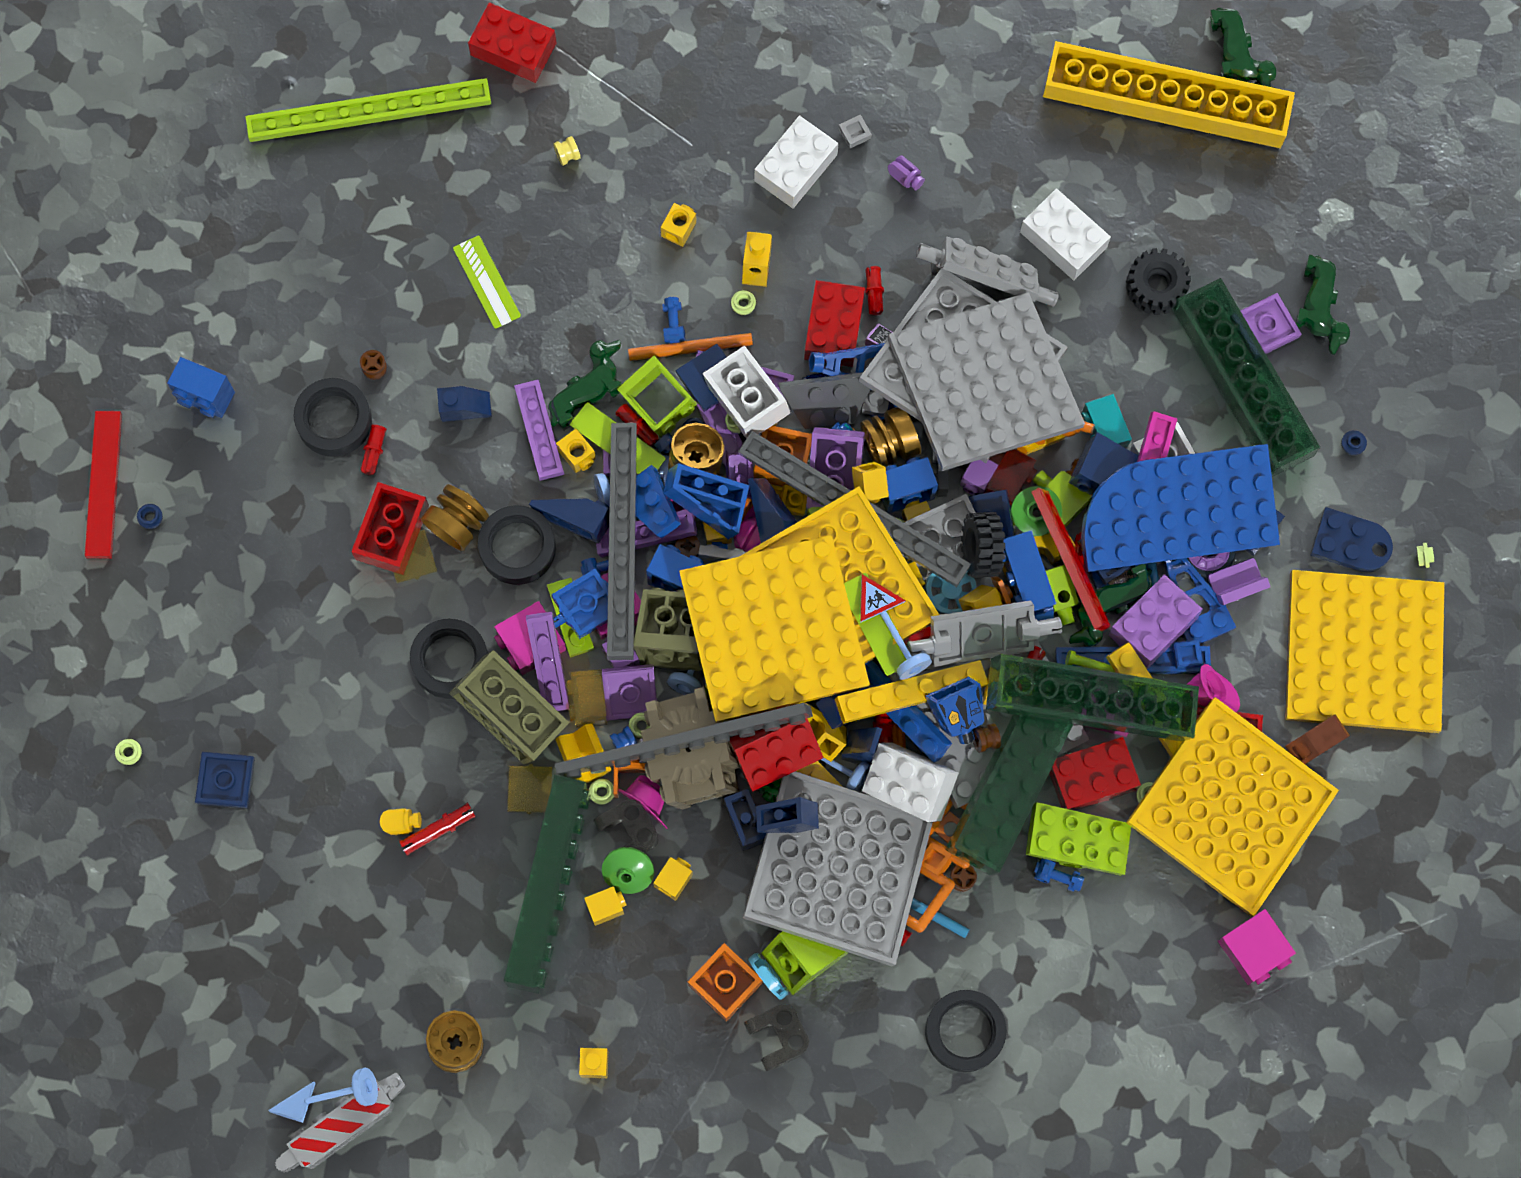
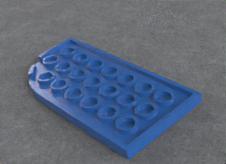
(1181, 509)

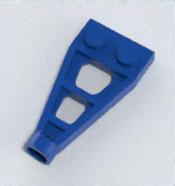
(833, 359)
(1208, 625)

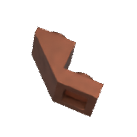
(1318, 740)

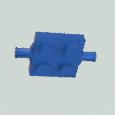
(583, 604)

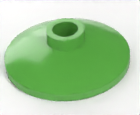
(1023, 509)
(631, 862)

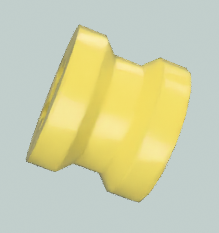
(566, 150)

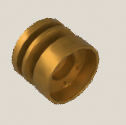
(894, 436)
(697, 447)
(458, 513)
(447, 1028)

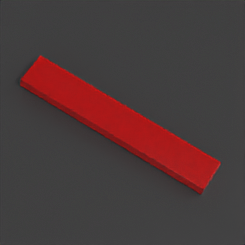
(103, 485)
(1071, 559)

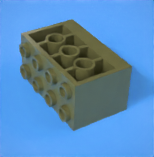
(666, 632)
(509, 707)

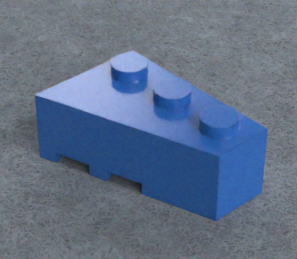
(708, 497)
(1027, 571)

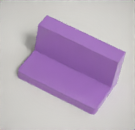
(1237, 581)

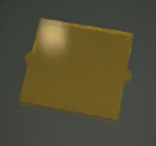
(420, 561)
(529, 788)

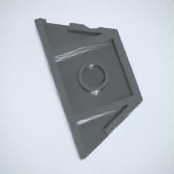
(825, 399)

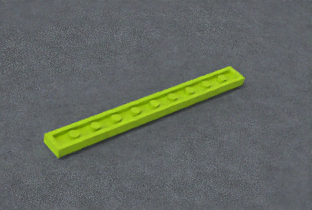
(368, 110)

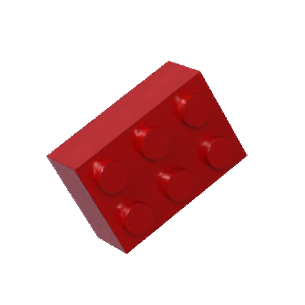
(512, 42)
(834, 319)
(390, 528)
(775, 753)
(1094, 775)

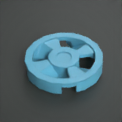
(947, 592)
(768, 976)

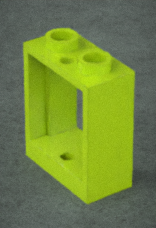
(641, 380)

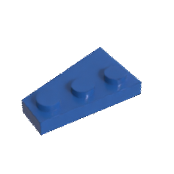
(652, 505)

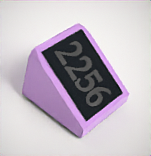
(877, 335)

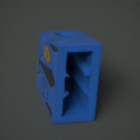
(958, 708)

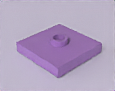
(1271, 323)
(628, 690)

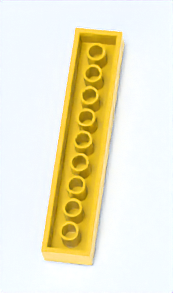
(1169, 94)

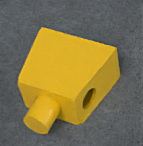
(757, 255)

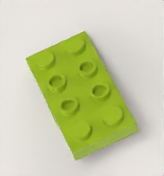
(1078, 839)

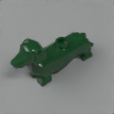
(1235, 50)
(1317, 305)
(589, 387)
(1112, 598)

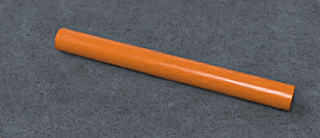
(689, 346)

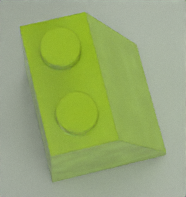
(799, 959)

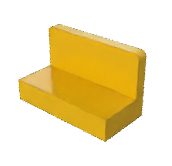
(581, 744)

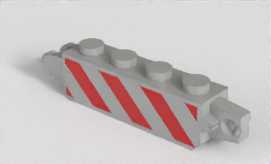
(338, 1127)

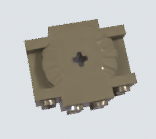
(691, 774)

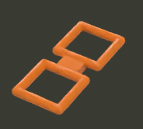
(933, 866)

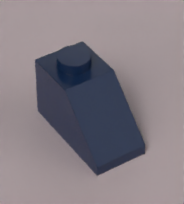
(463, 403)
(787, 816)

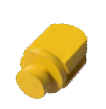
(400, 821)

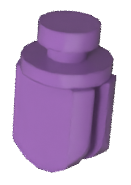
(906, 173)

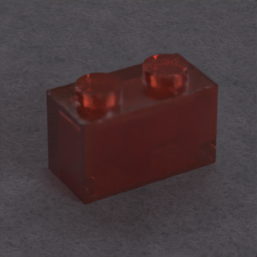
(1012, 474)

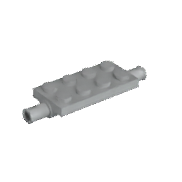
(987, 268)
(984, 633)

